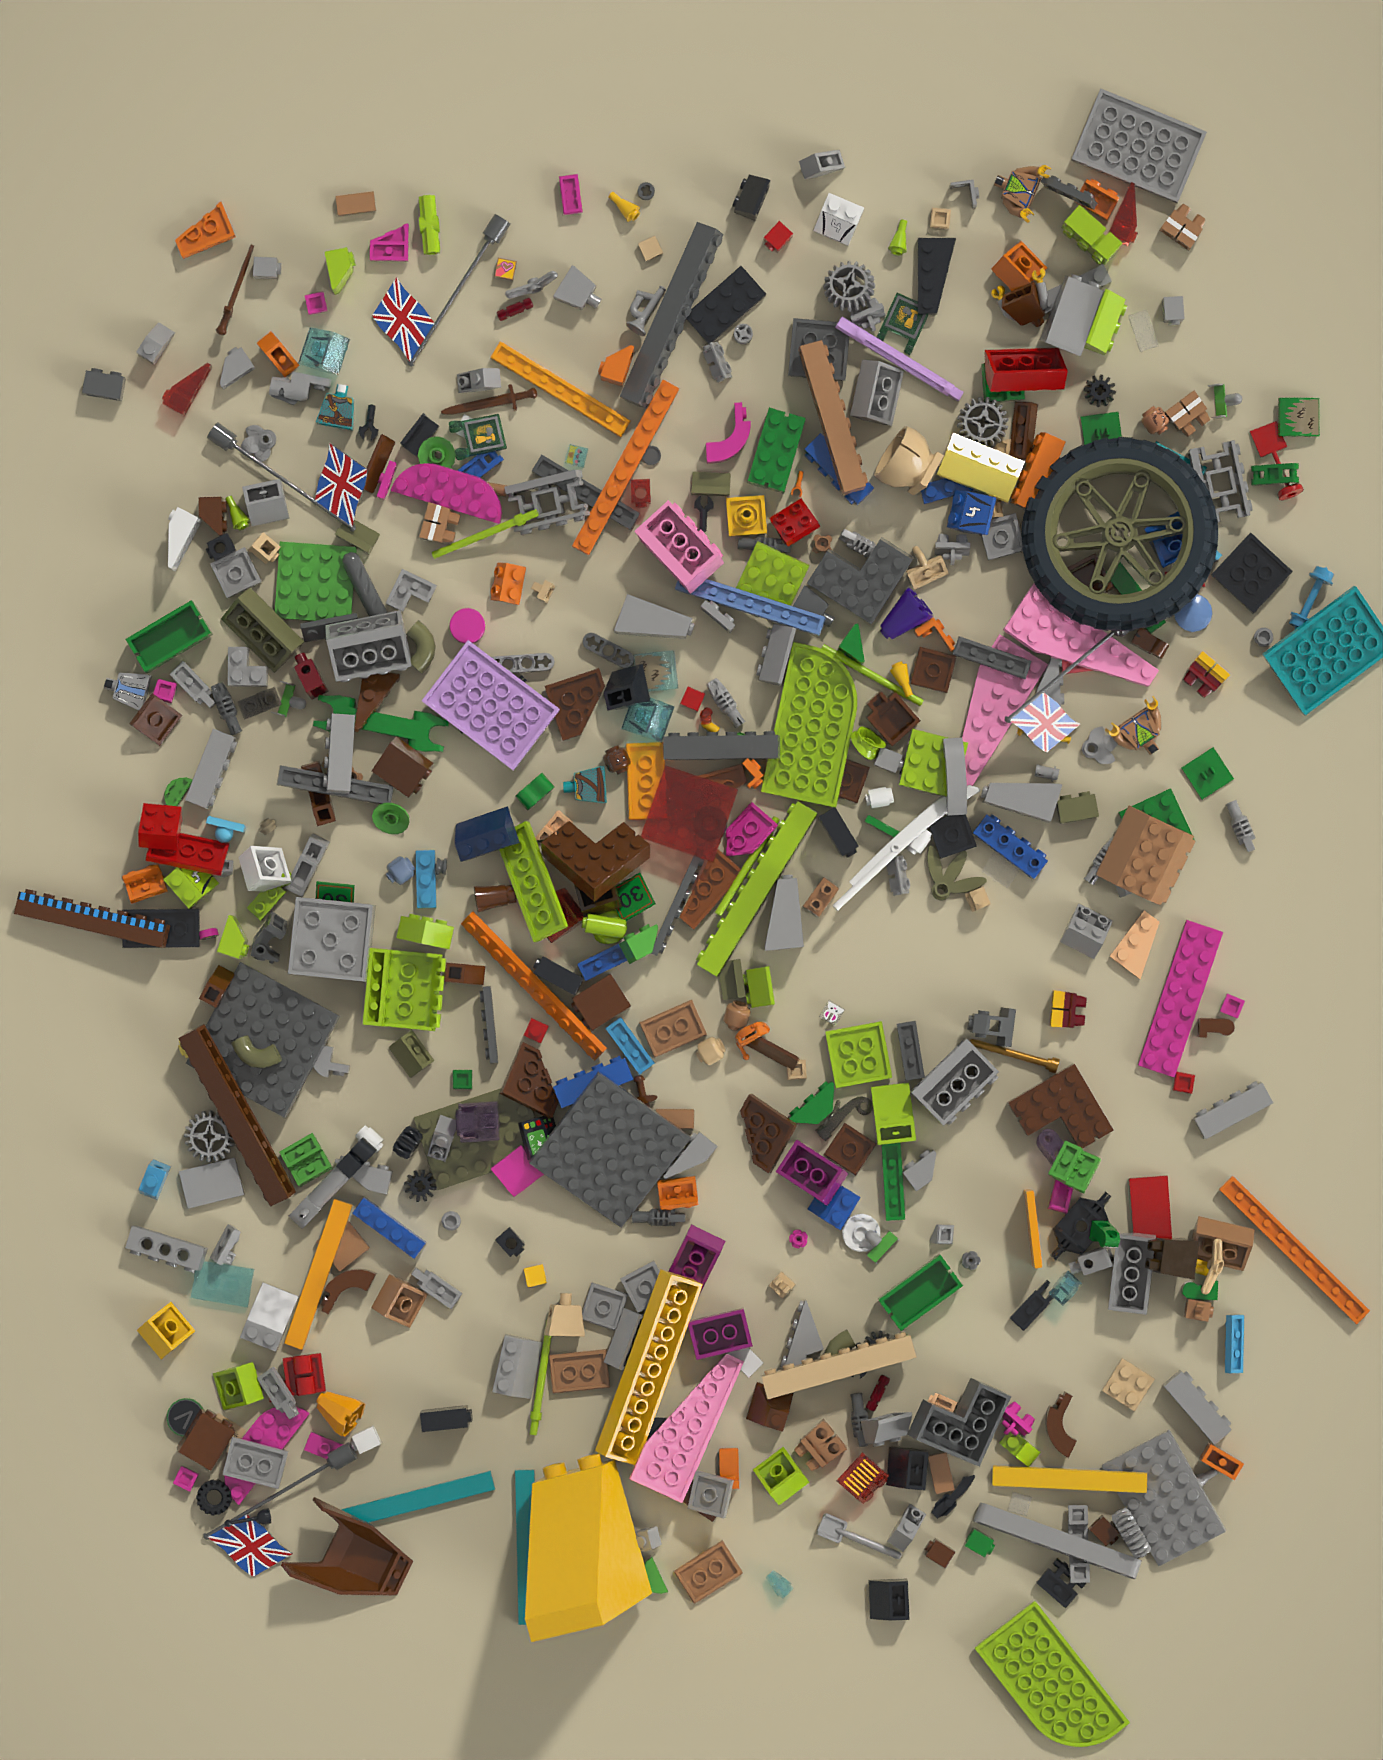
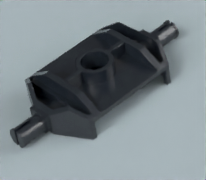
(1065, 1231)

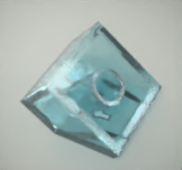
(324, 350)
(648, 719)

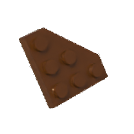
(576, 700)
(530, 1082)
(766, 1132)

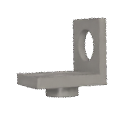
(974, 192)

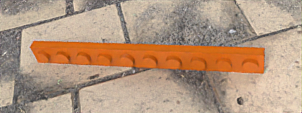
(625, 467)
(533, 985)
(1294, 1249)

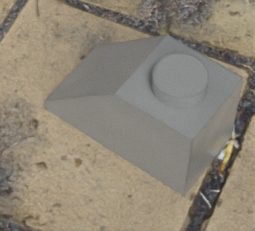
(821, 164)
(155, 343)
(235, 367)

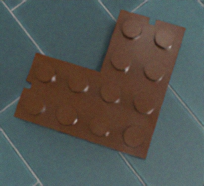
(595, 865)
(1064, 1097)

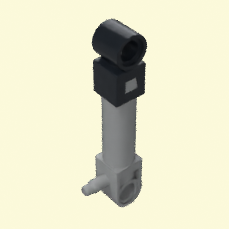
(332, 1182)

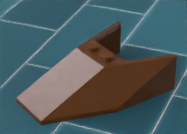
(356, 1561)

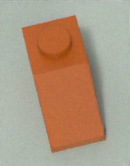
(277, 354)

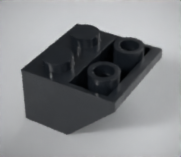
(626, 688)
(907, 1468)
(889, 1599)

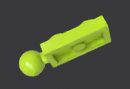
(266, 900)

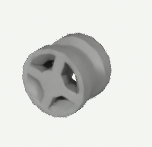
(744, 330)

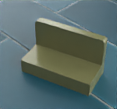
(711, 483)
(362, 537)
(732, 980)
(411, 1053)

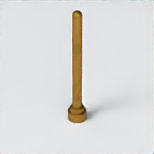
(1050, 1064)

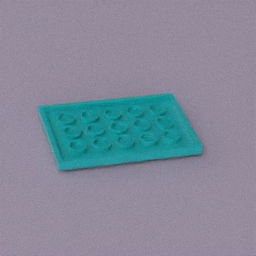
(1328, 650)

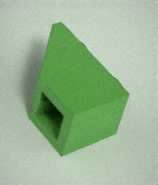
(639, 945)

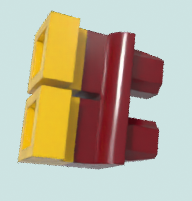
(1211, 681)
(1068, 1001)

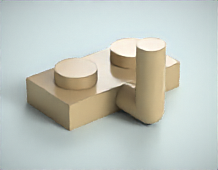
(927, 570)

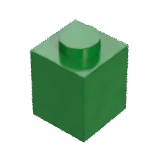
(979, 1542)

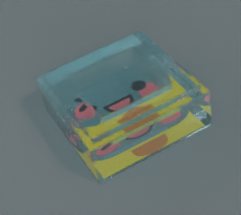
(576, 456)

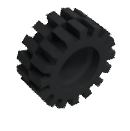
(202, 1497)

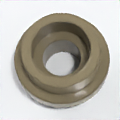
(267, 826)

